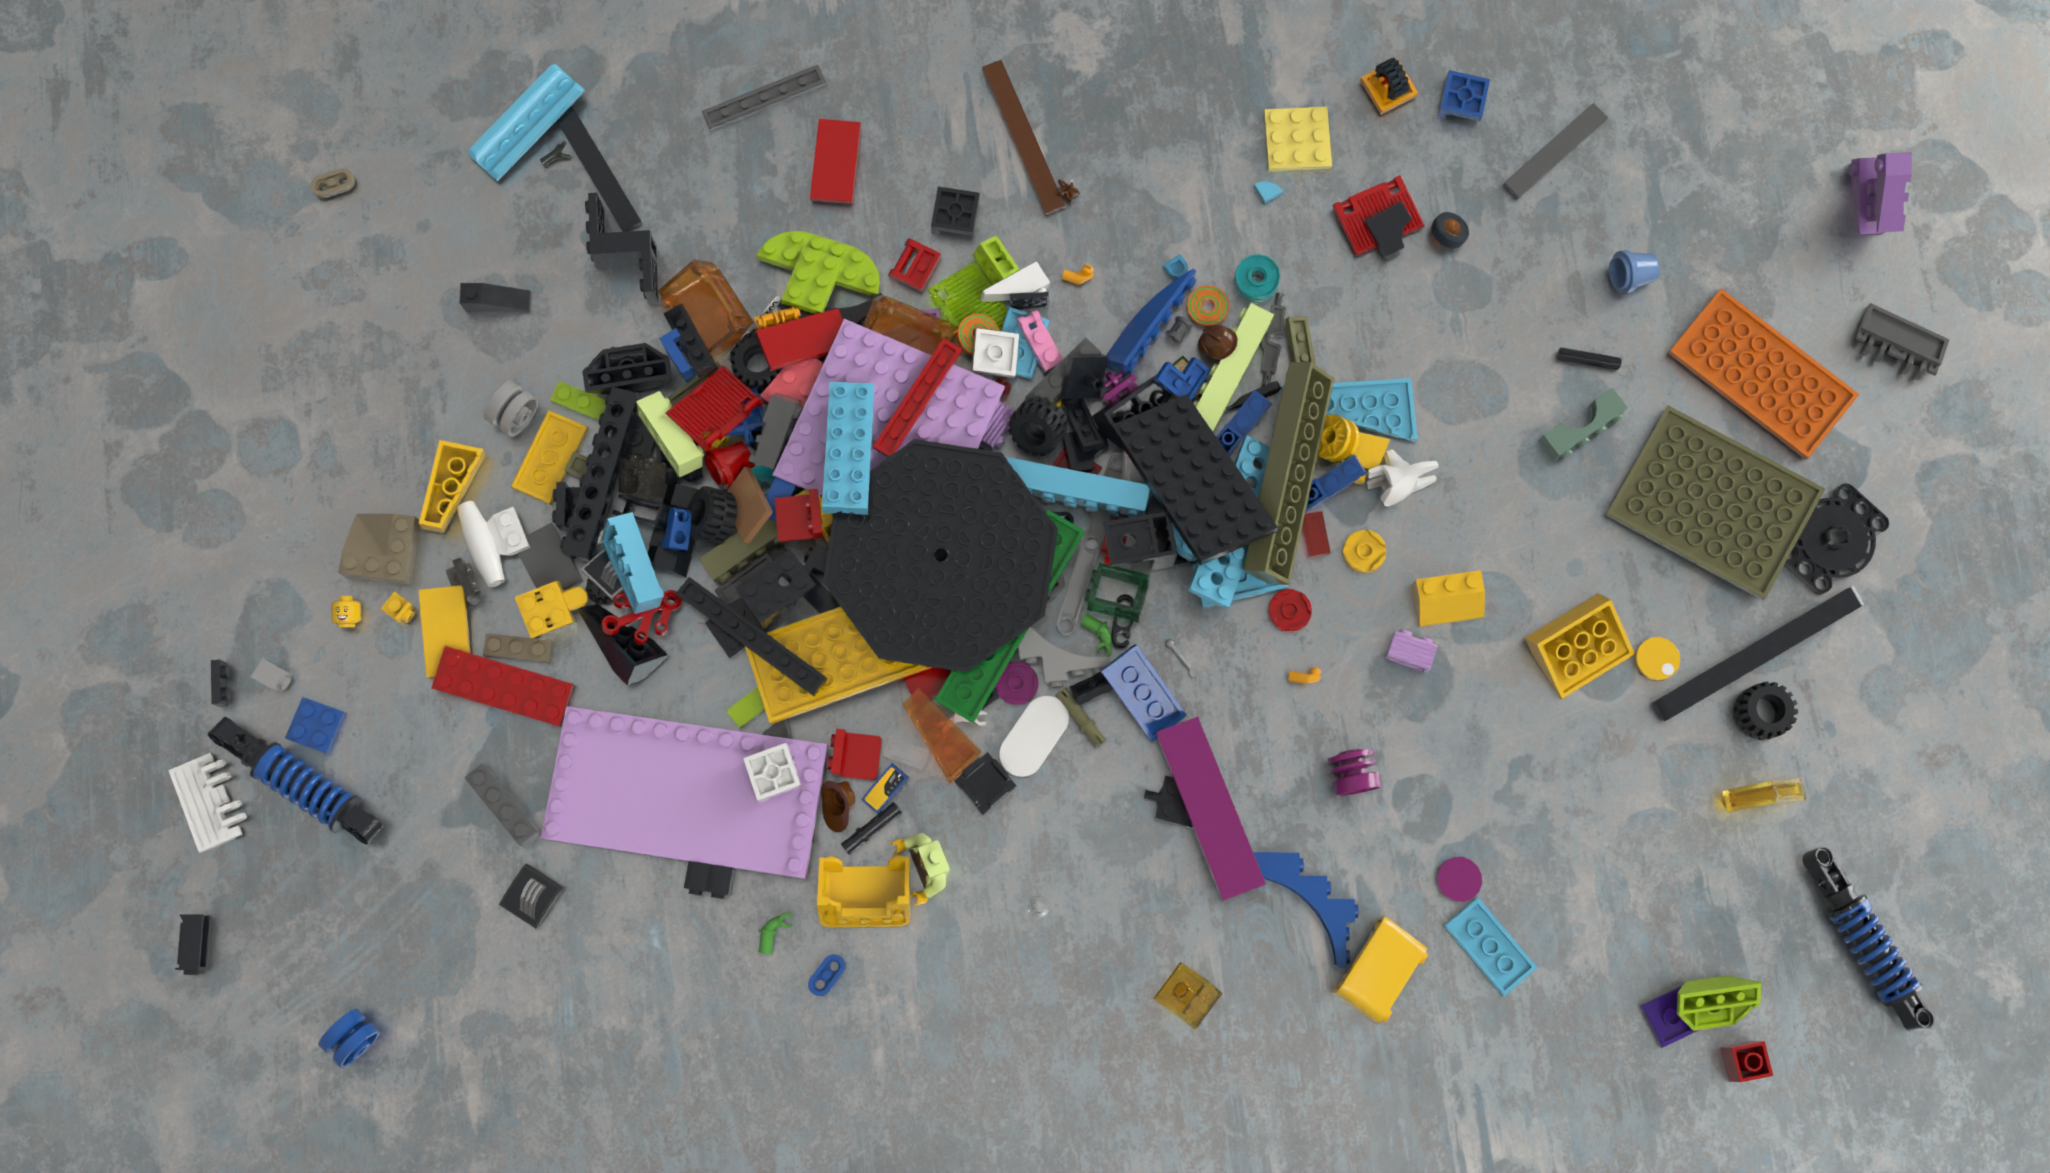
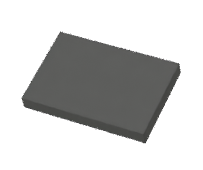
(546, 561)

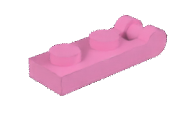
(1040, 341)

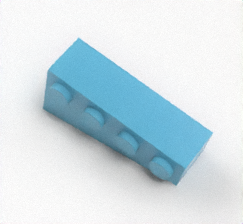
(632, 563)

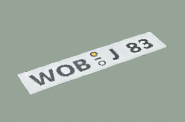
(753, 328)

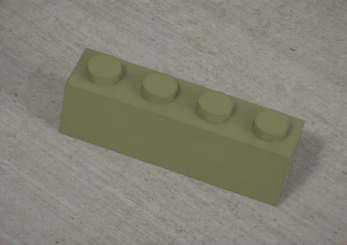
(736, 554)

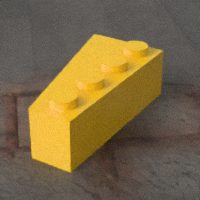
(449, 481)

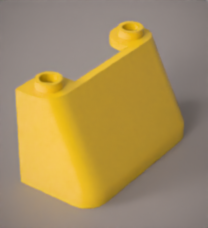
(864, 894)
(1381, 970)

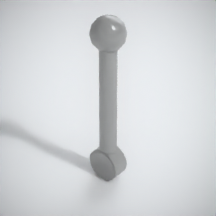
(1192, 671)

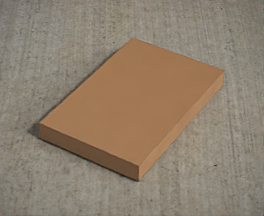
(752, 505)

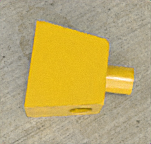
(1370, 452)

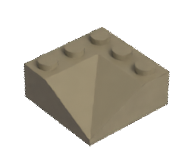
(381, 548)

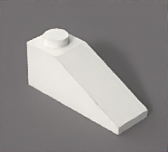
(1025, 281)

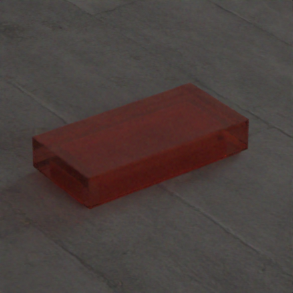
(1315, 535)

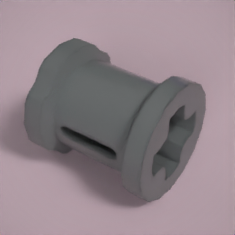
(1178, 330)

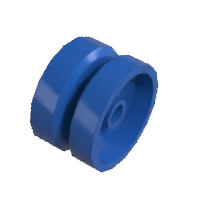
(349, 1038)

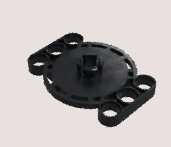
(1852, 529)

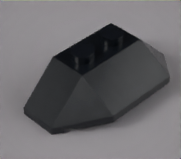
(627, 368)

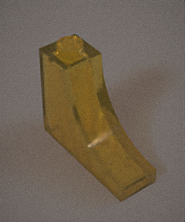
(1764, 794)

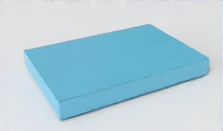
(1026, 359)

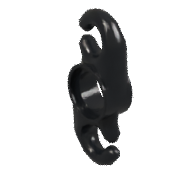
(1116, 629)

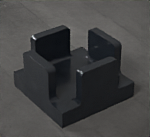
(985, 783)

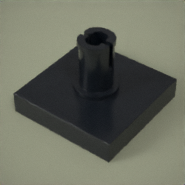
(1084, 376)

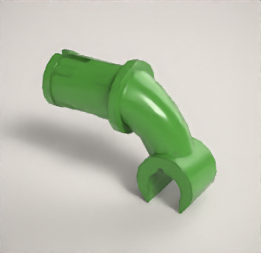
(1101, 630)
(768, 931)

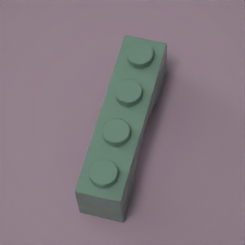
(1562, 439)

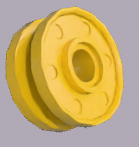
(1338, 439)

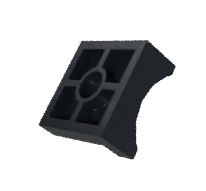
(955, 211)

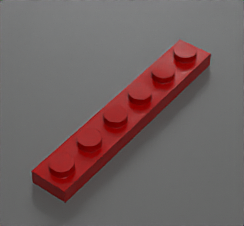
(917, 398)

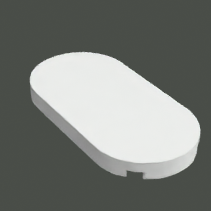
(1034, 736)

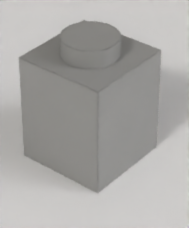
(271, 676)

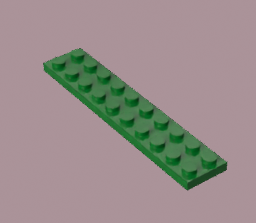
(969, 691)

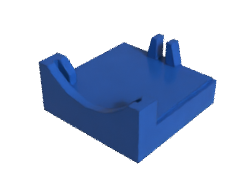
(1464, 96)
(674, 351)

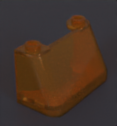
(709, 303)
(908, 324)

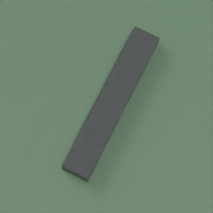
(764, 98)
(1555, 151)

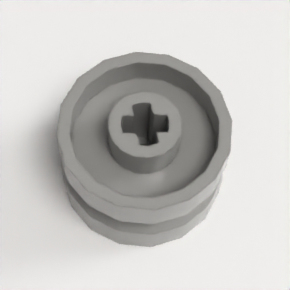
(511, 408)

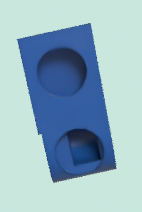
(677, 529)

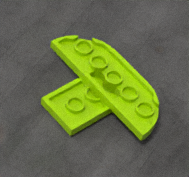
(818, 267)

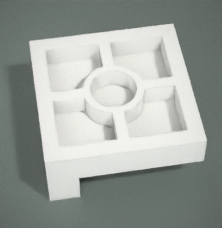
(772, 772)

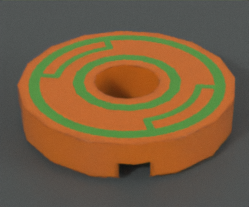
(1207, 294)
(968, 325)

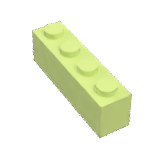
(671, 439)

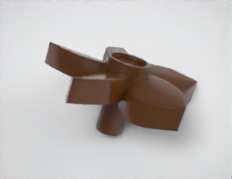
(1068, 189)

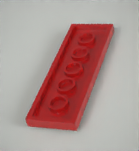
(502, 686)

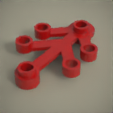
(646, 615)

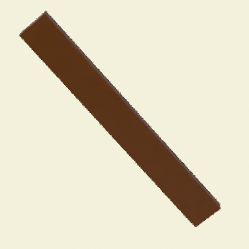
(1023, 137)

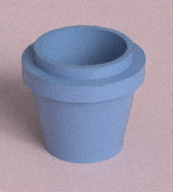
(1633, 270)

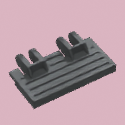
(1905, 341)

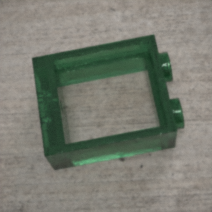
(1115, 609)

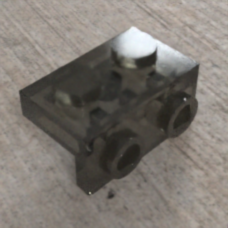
(462, 575)

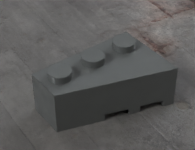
(776, 430)

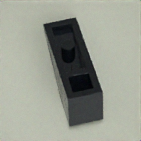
(493, 298)

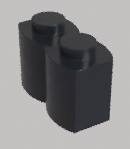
(709, 878)

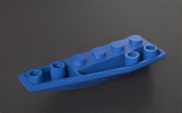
(1145, 325)

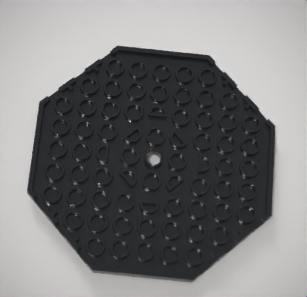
(951, 609)

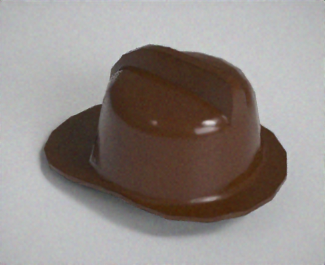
(1217, 342)
(836, 804)

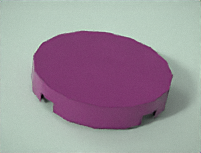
(1017, 684)
(1459, 879)

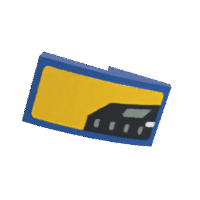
(885, 788)

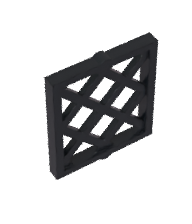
(1024, 297)

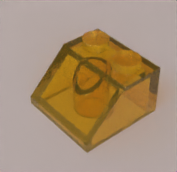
(1188, 995)

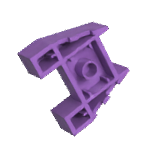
(1880, 191)

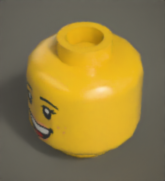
(346, 612)

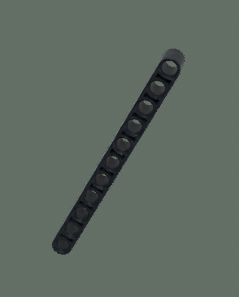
(1758, 653)

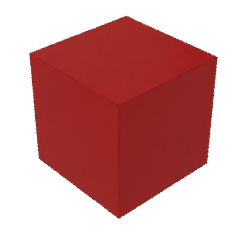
(1747, 1061)

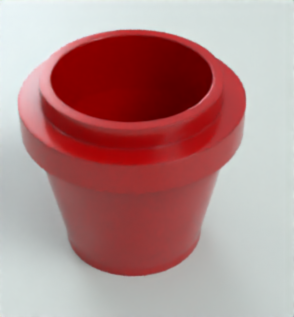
(727, 462)

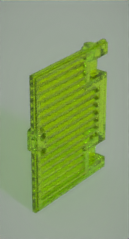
(964, 295)

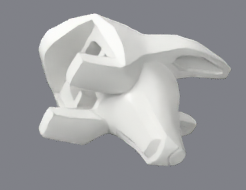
(1400, 477)

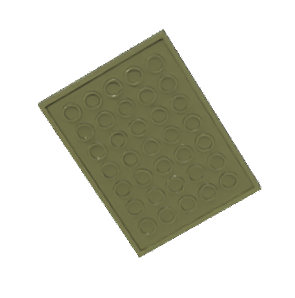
(1715, 502)

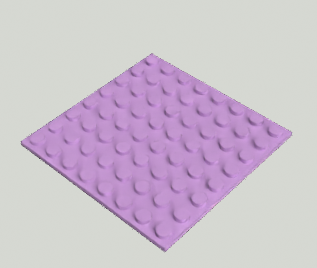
(953, 416)

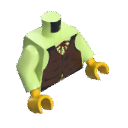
(929, 864)

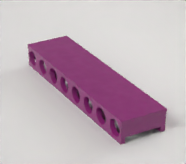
(1210, 809)

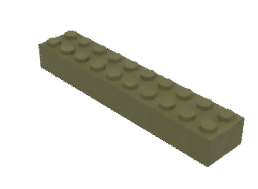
(1290, 470)

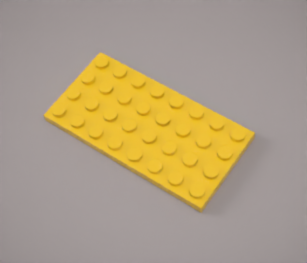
(836, 651)

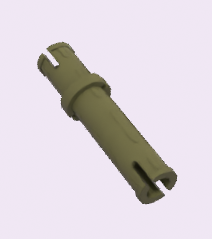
(1086, 724)

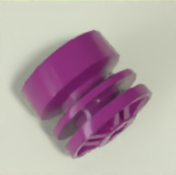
(1354, 772)

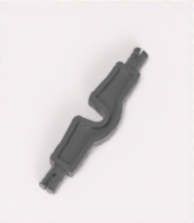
(1270, 349)

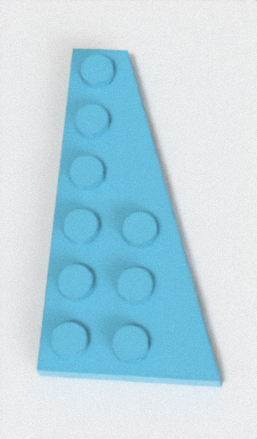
(1377, 406)

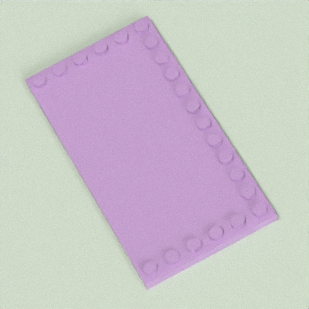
(679, 793)

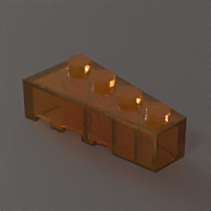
(944, 738)

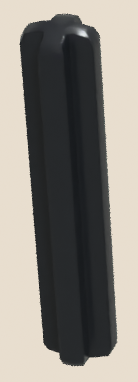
(1589, 358)

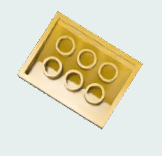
(1580, 645)

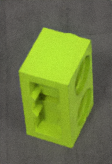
(994, 260)

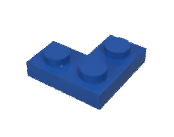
(1184, 382)

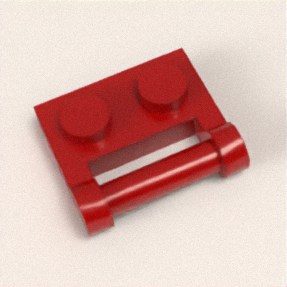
(921, 267)

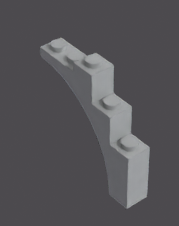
(1055, 660)

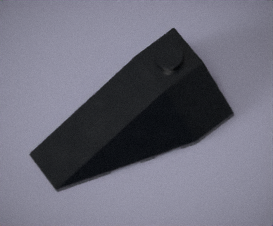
(1134, 402)
(627, 658)

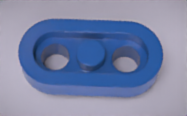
(827, 975)

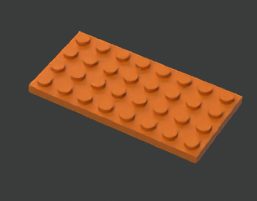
(1763, 374)

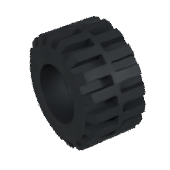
(740, 358)
(1031, 437)
(712, 515)
(1782, 706)

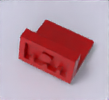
(799, 517)

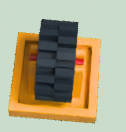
(1389, 85)

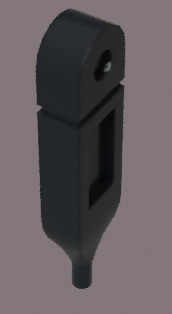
(1268, 390)

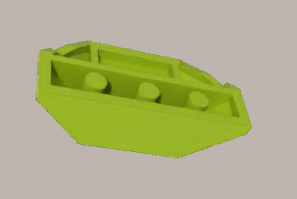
(1717, 1001)

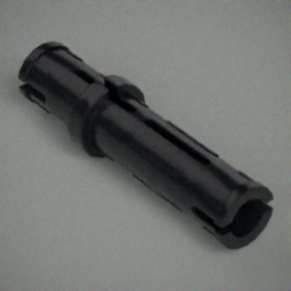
(864, 833)

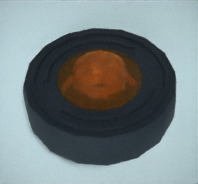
(1450, 230)

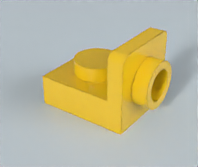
(399, 608)

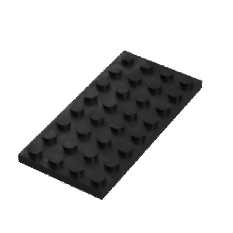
(1194, 479)

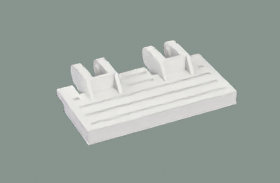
(205, 802)

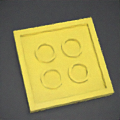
(1297, 139)

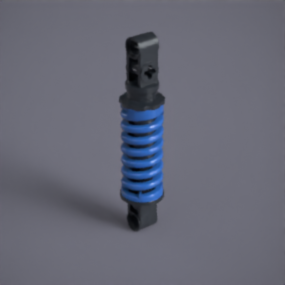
(297, 783)
(1869, 940)

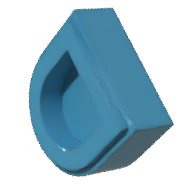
(1176, 267)

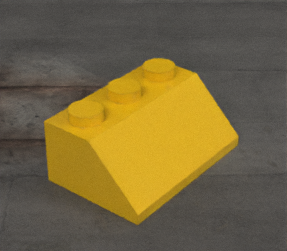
(1449, 598)

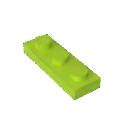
(579, 401)

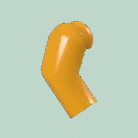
(1078, 277)
(1304, 678)

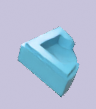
(1267, 191)

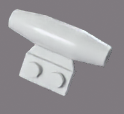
(490, 539)

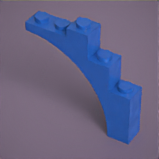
(1333, 913)

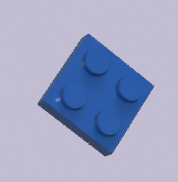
(315, 725)

